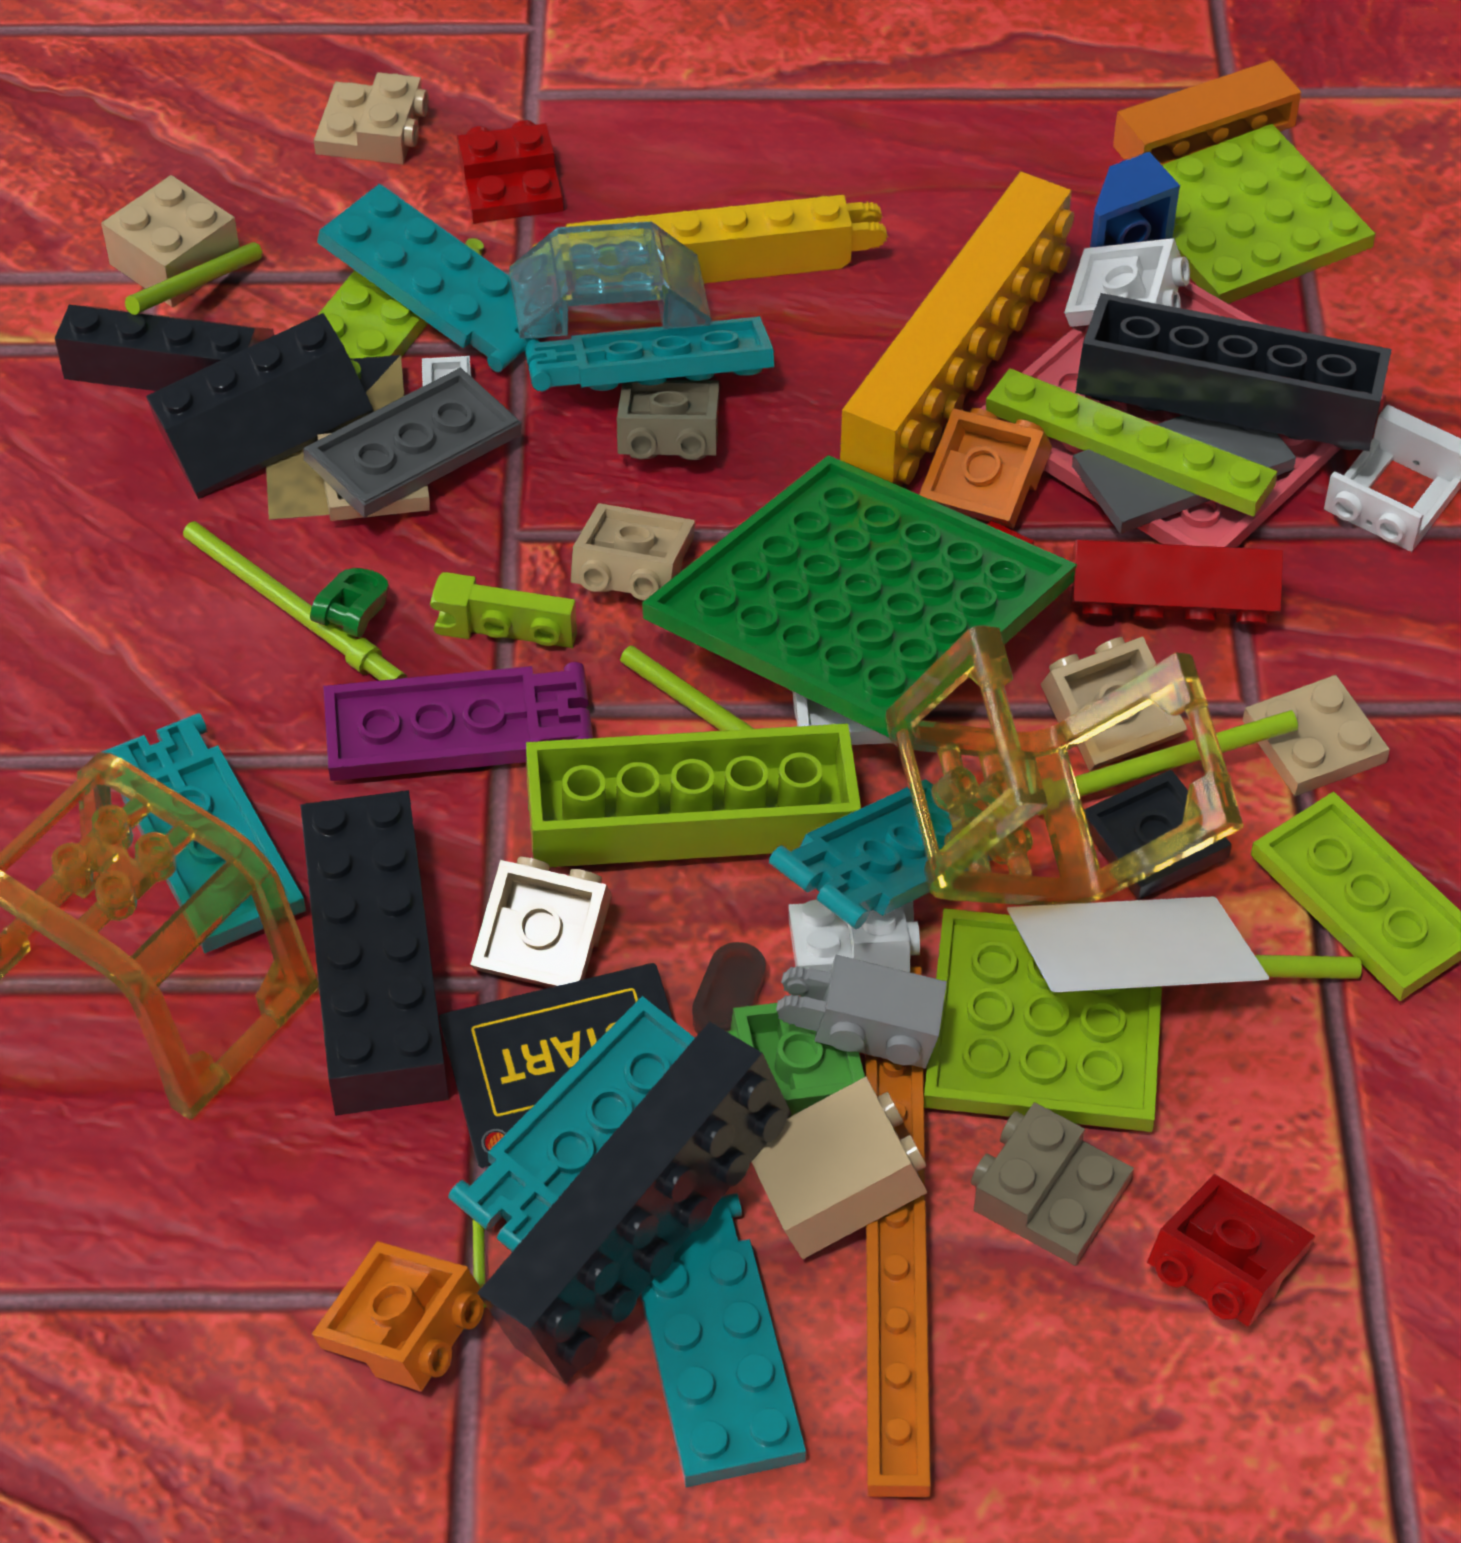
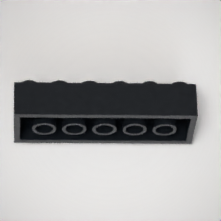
(1233, 371)
(372, 954)
(636, 1202)

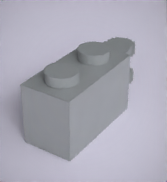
(866, 1009)

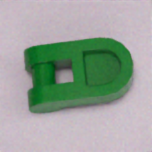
(351, 600)

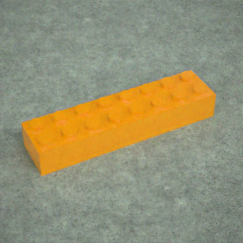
(958, 331)

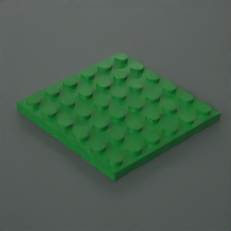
(854, 589)

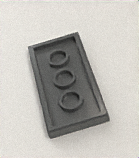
(412, 442)
(1138, 499)

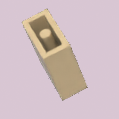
(839, 1167)

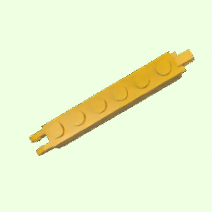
(771, 236)

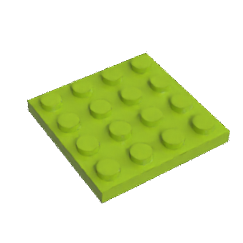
(1258, 215)
(1020, 1043)

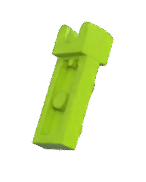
(501, 612)

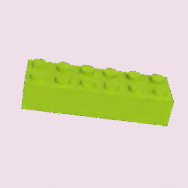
(686, 793)

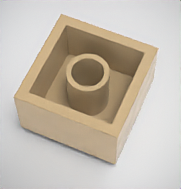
(167, 234)

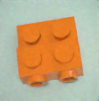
(986, 465)
(402, 1315)

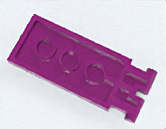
(451, 720)

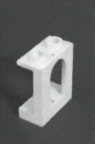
(1414, 446)

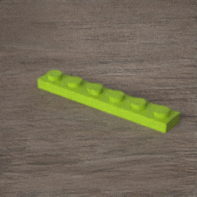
(1133, 442)

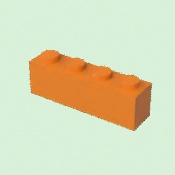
(1208, 114)

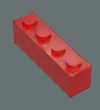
(1177, 579)

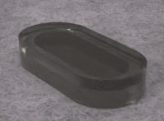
(730, 982)

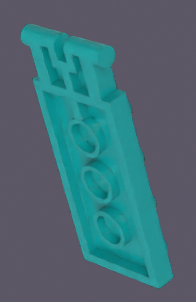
(428, 273)
(651, 355)
(207, 780)
(866, 858)
(571, 1123)
(720, 1357)

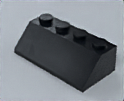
(145, 347)
(259, 405)

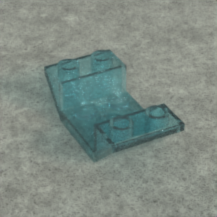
(604, 268)

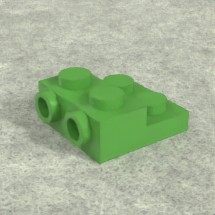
(800, 1066)

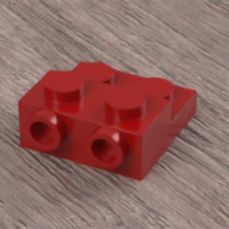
(509, 172)
(1228, 1250)

